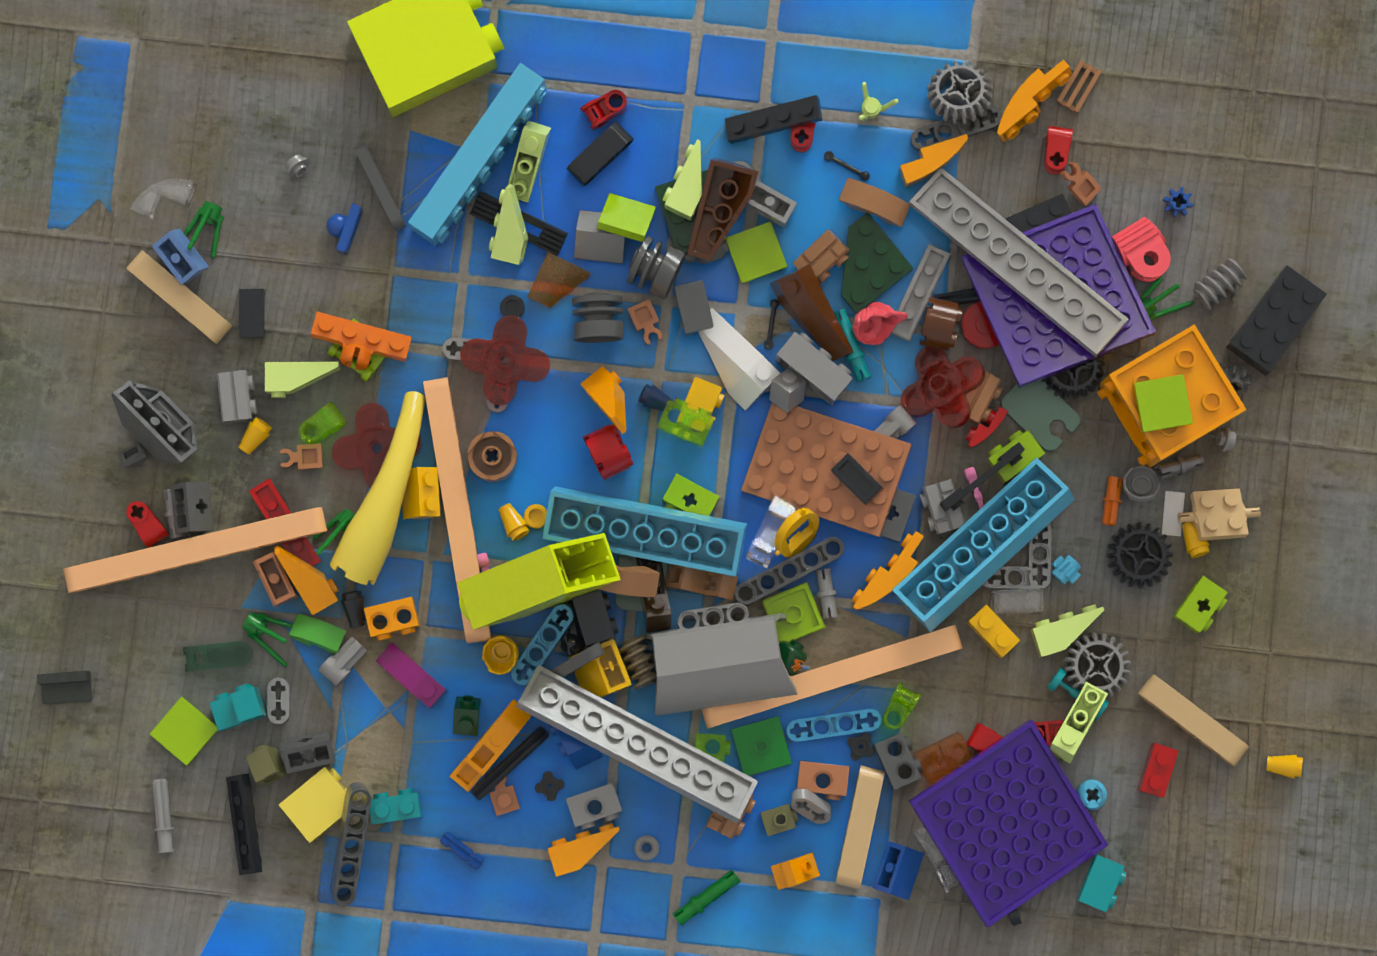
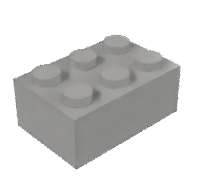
(815, 367)

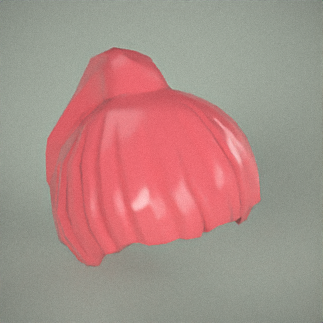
(876, 323)

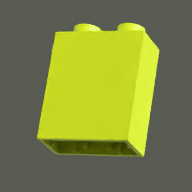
(424, 48)
(537, 581)

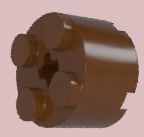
(939, 324)

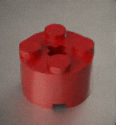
(607, 451)

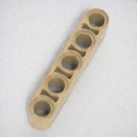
(179, 297)
(1193, 720)
(860, 827)

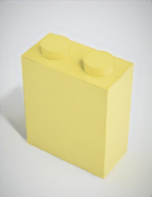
(316, 804)

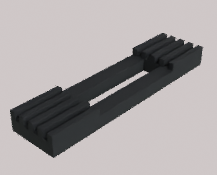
(550, 239)
(955, 499)

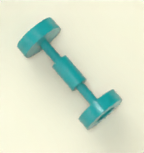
(1057, 680)

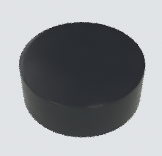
(512, 306)
(1015, 917)

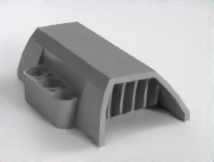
(719, 661)

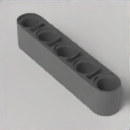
(797, 561)
(350, 855)

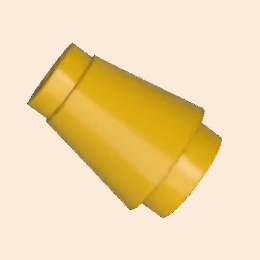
(254, 435)
(513, 522)
(1193, 545)
(1285, 765)

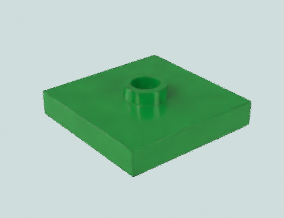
(761, 746)

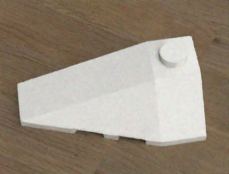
(739, 364)

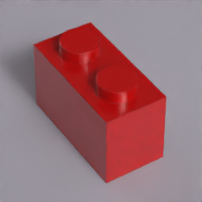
(1157, 770)

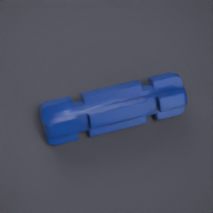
(461, 850)

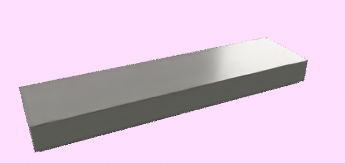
(920, 290)

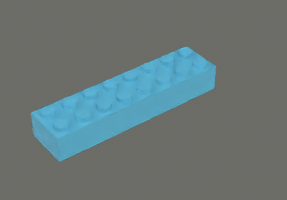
(478, 154)
(647, 530)
(983, 544)

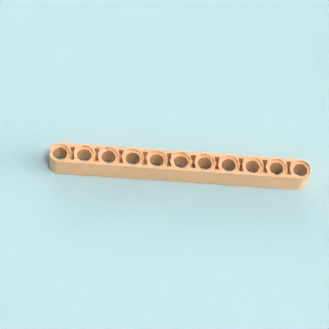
(453, 491)
(195, 550)
(846, 672)

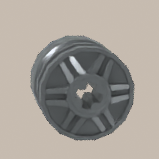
(655, 267)
(597, 318)

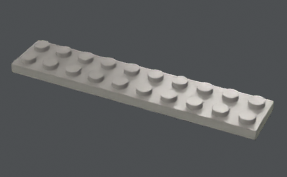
(1018, 262)
(637, 744)

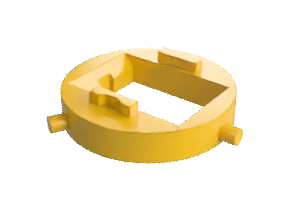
(800, 539)

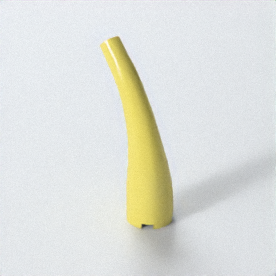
(374, 524)

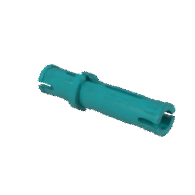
(856, 358)

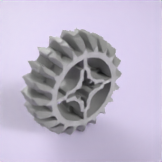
(972, 82)
(1089, 657)

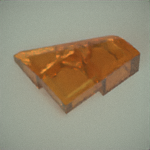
(555, 280)
(943, 757)

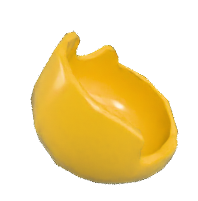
(500, 654)

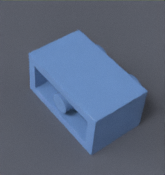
(183, 263)

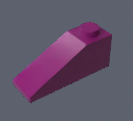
(411, 675)

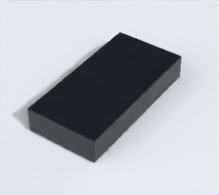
(251, 313)
(856, 478)

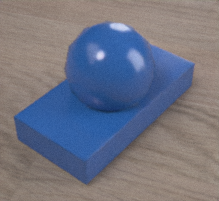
(344, 227)

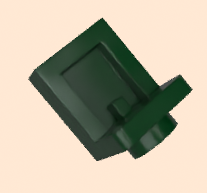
(466, 715)

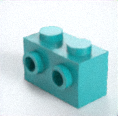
(395, 808)
(1101, 883)

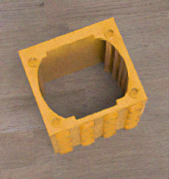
(1208, 392)

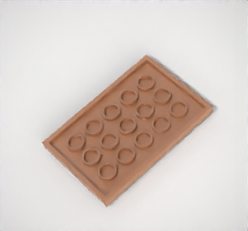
(797, 461)

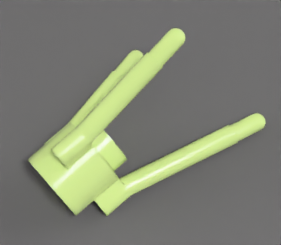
(871, 106)

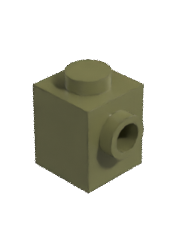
(266, 765)
(779, 819)

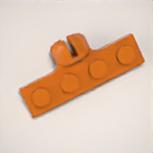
(359, 340)

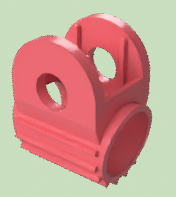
(1139, 241)

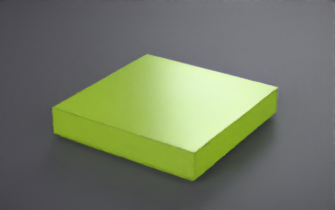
(626, 217)
(756, 252)
(1163, 403)
(800, 611)
(184, 731)

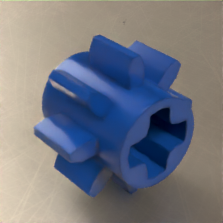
(1184, 200)

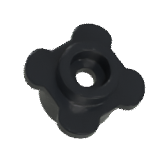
(854, 742)
(549, 779)

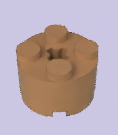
(492, 443)

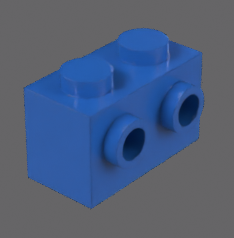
(898, 870)

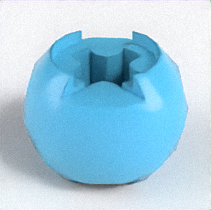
(1101, 794)

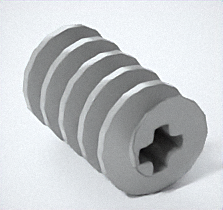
(1218, 283)

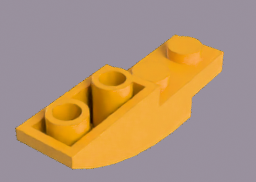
(1023, 105)
(883, 581)
(490, 746)

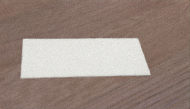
(1172, 506)

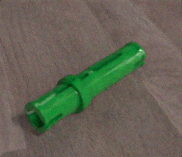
(710, 894)

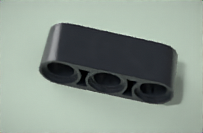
(600, 154)

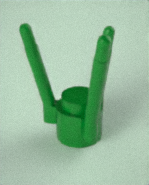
(207, 215)
(1149, 304)
(342, 521)
(256, 625)

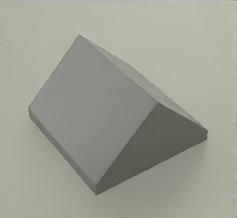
(595, 243)

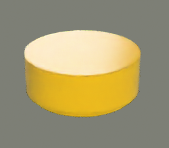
(535, 516)

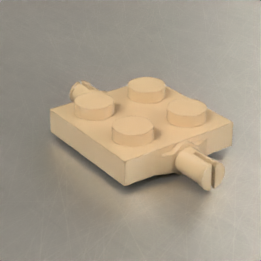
(1219, 514)

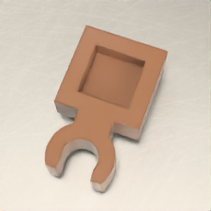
(1082, 184)
(644, 318)
(307, 456)
(504, 798)

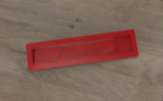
(273, 505)

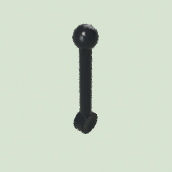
(829, 156)
(768, 344)

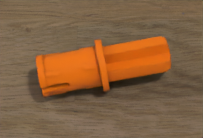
(1112, 500)

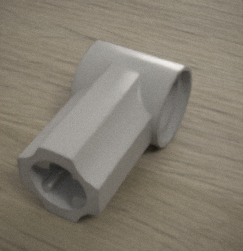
(896, 423)
(339, 666)

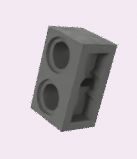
(892, 763)

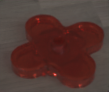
(507, 341)
(947, 402)
(357, 450)

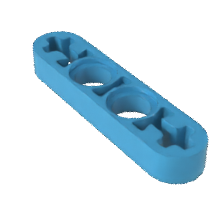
(541, 642)
(833, 723)

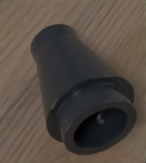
(354, 608)

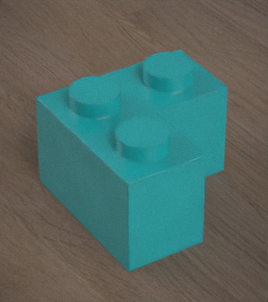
(239, 708)

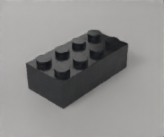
(1276, 320)

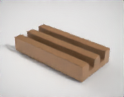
(1089, 69)

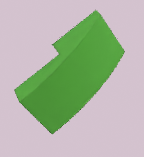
(317, 632)

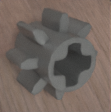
(1238, 378)

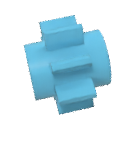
(1066, 569)

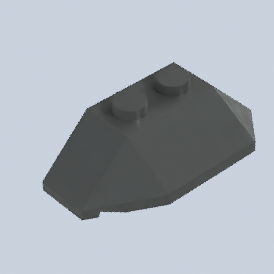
(155, 422)

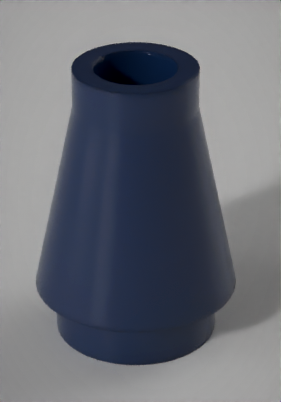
(653, 398)

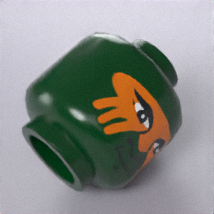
(792, 656)

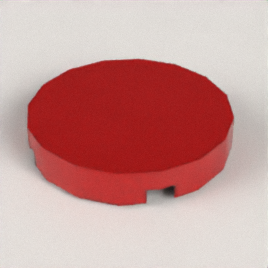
(977, 328)

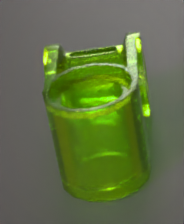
(325, 421)
(900, 705)

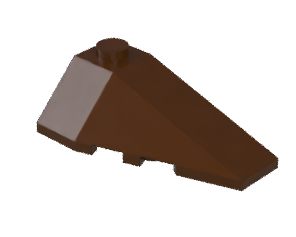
(723, 199)
(807, 304)

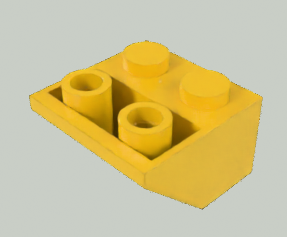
(605, 673)

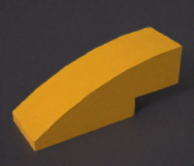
(932, 159)

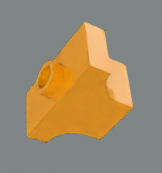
(795, 871)

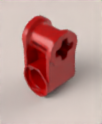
(603, 109)
(807, 131)
(1057, 146)
(147, 527)
(982, 737)

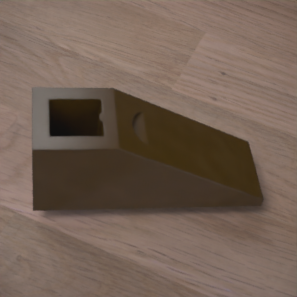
(656, 609)

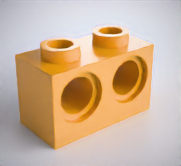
(391, 611)

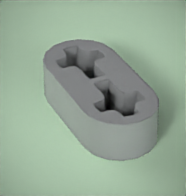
(272, 700)
(810, 806)

